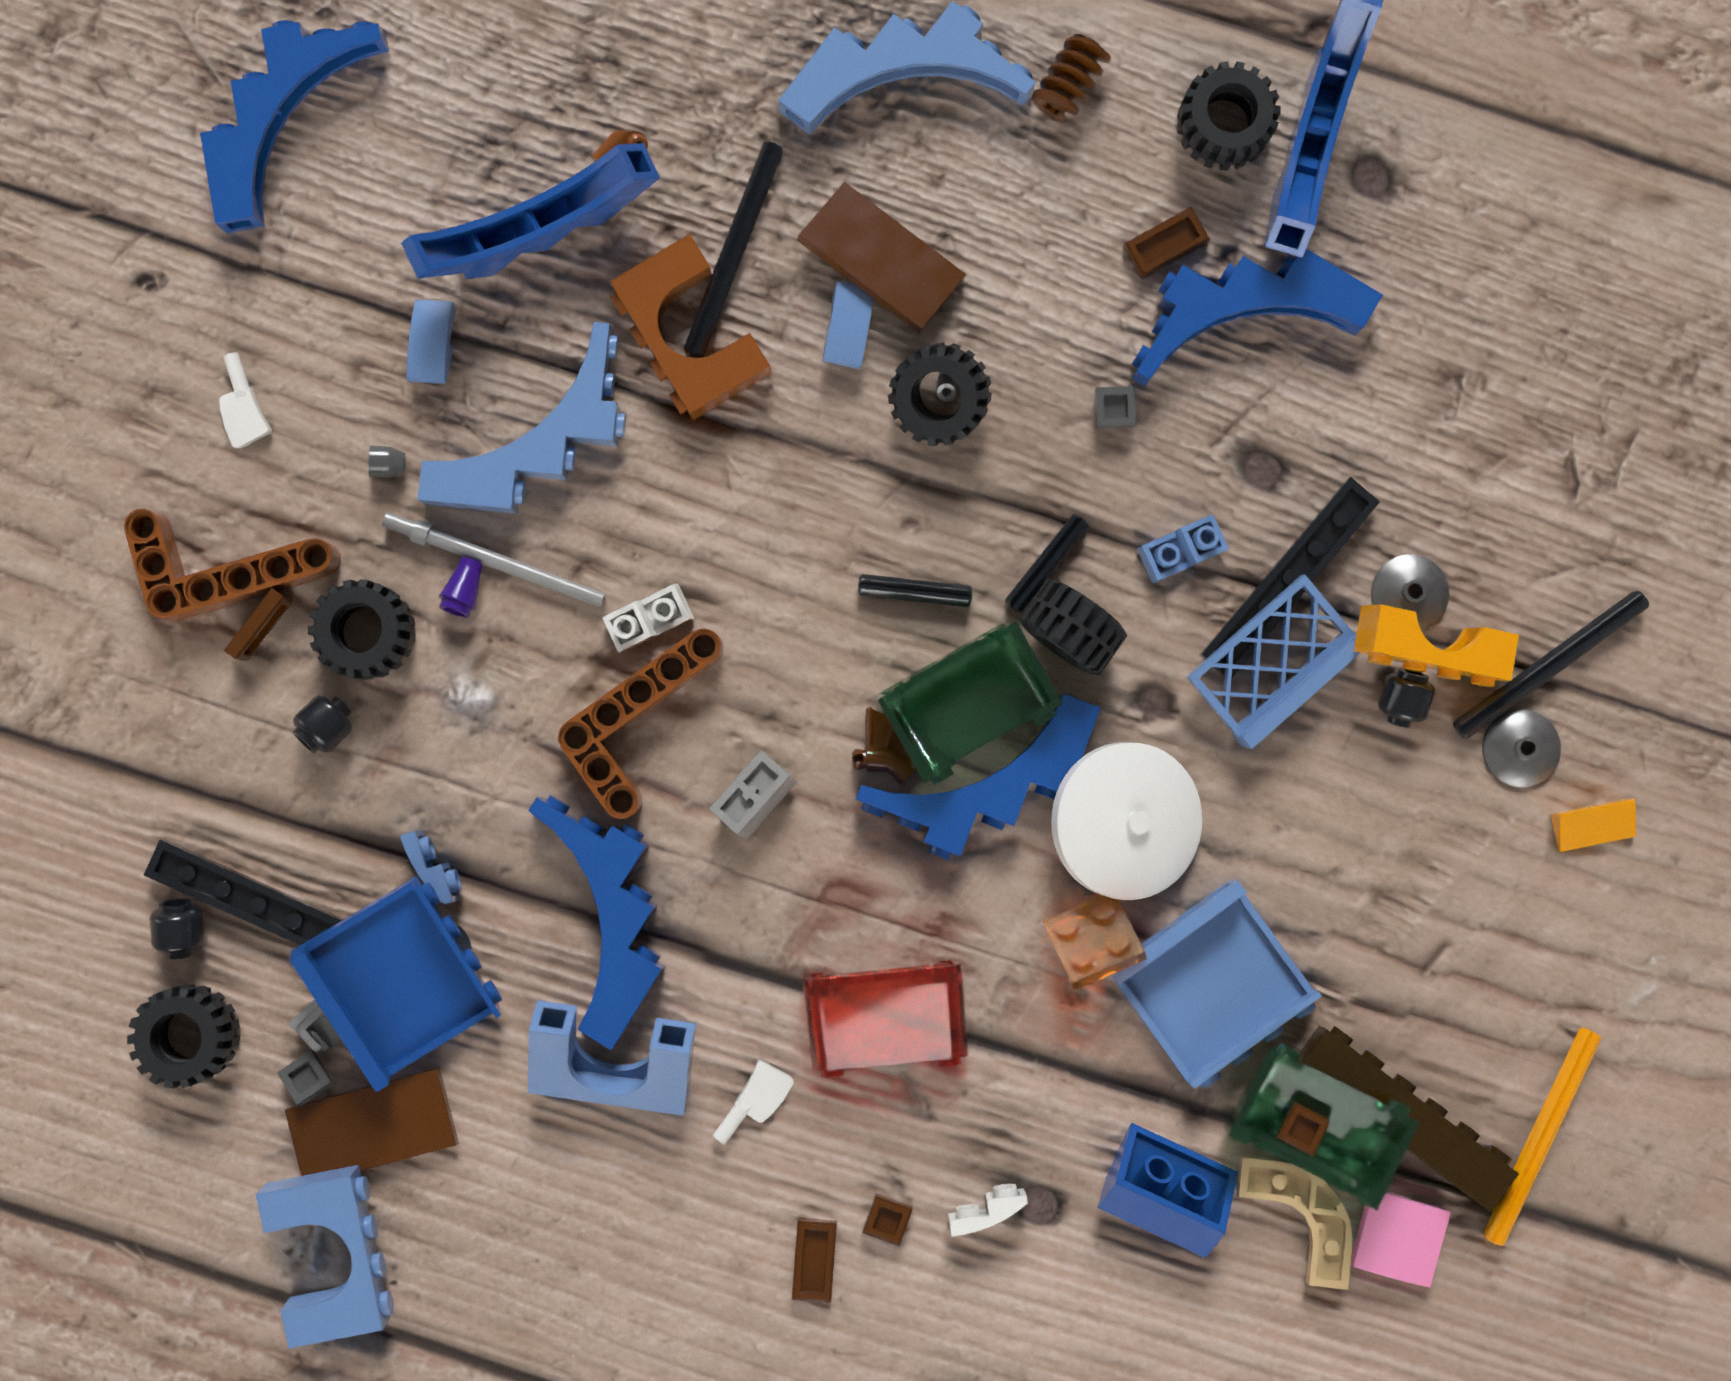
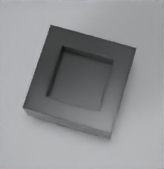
(1115, 407)
(305, 1078)

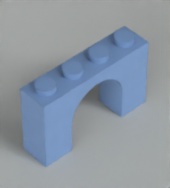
(567, 1071)
(338, 1203)

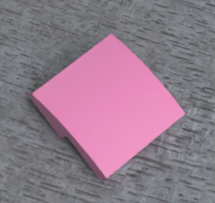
(1401, 1239)

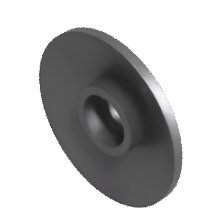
(1395, 577)
(1503, 749)

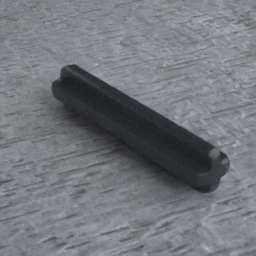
(1046, 563)
(915, 590)

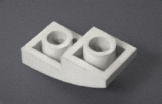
(648, 618)
(1000, 1205)

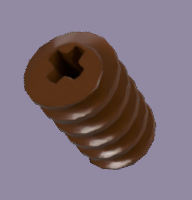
(1069, 76)

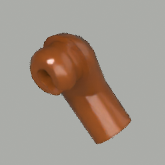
(618, 138)

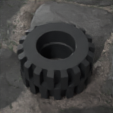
(1241, 88)
(913, 412)
(330, 623)
(1073, 627)
(152, 1040)

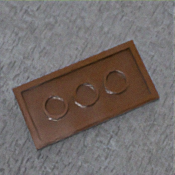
(881, 257)
(372, 1126)

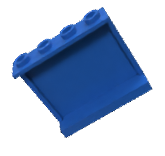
(395, 980)

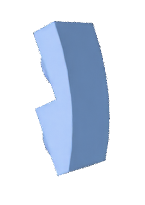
(847, 326)
(429, 340)
(1182, 548)
(443, 879)

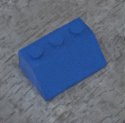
(1169, 1190)

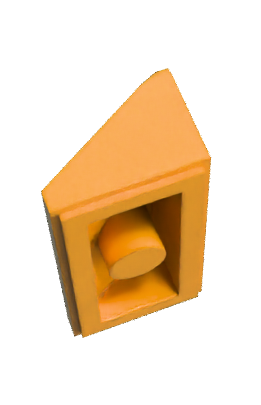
(1594, 824)

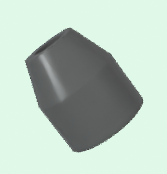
(385, 461)

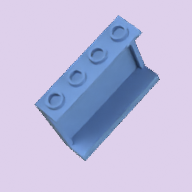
(1215, 985)

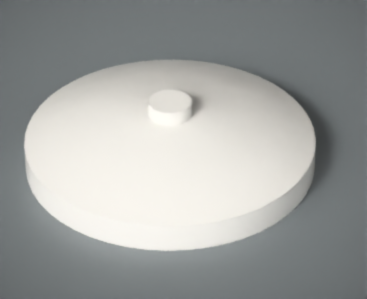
(1126, 820)

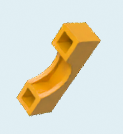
(1395, 635)

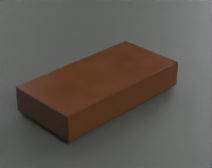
(1166, 243)
(258, 625)
(814, 1260)

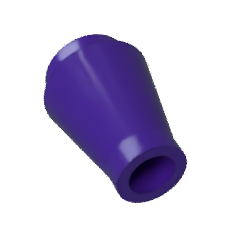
(461, 590)

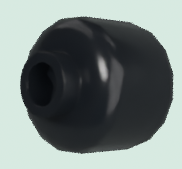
(1406, 697)
(322, 724)
(177, 928)

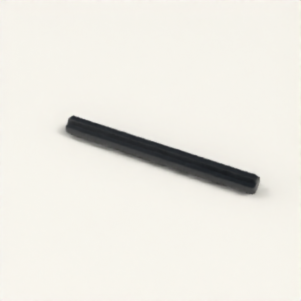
(733, 249)
(1551, 664)

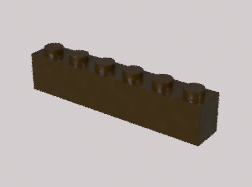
(1436, 1142)

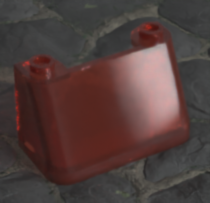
(886, 1017)

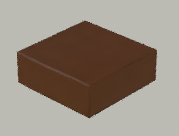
(1303, 1128)
(887, 1219)

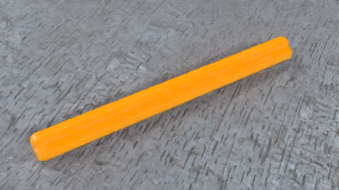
(1542, 1135)

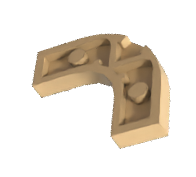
(1317, 1202)

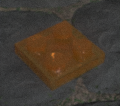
(1094, 940)

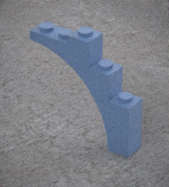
(900, 52)
(582, 416)

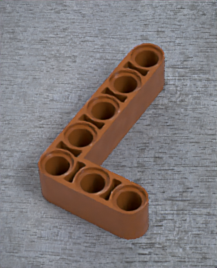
(223, 577)
(630, 711)

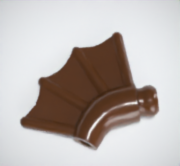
(882, 750)

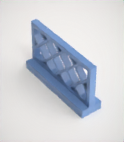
(1297, 688)

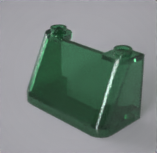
(968, 700)
(1360, 1142)

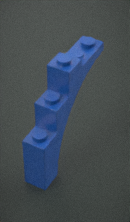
(263, 102)
(1317, 126)
(537, 224)
(1307, 289)
(999, 795)
(608, 862)

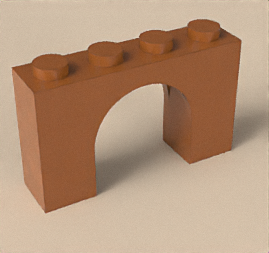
(646, 294)

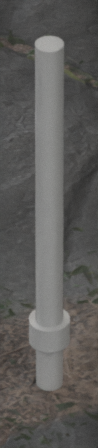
(423, 534)

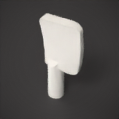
(240, 409)
(758, 1099)

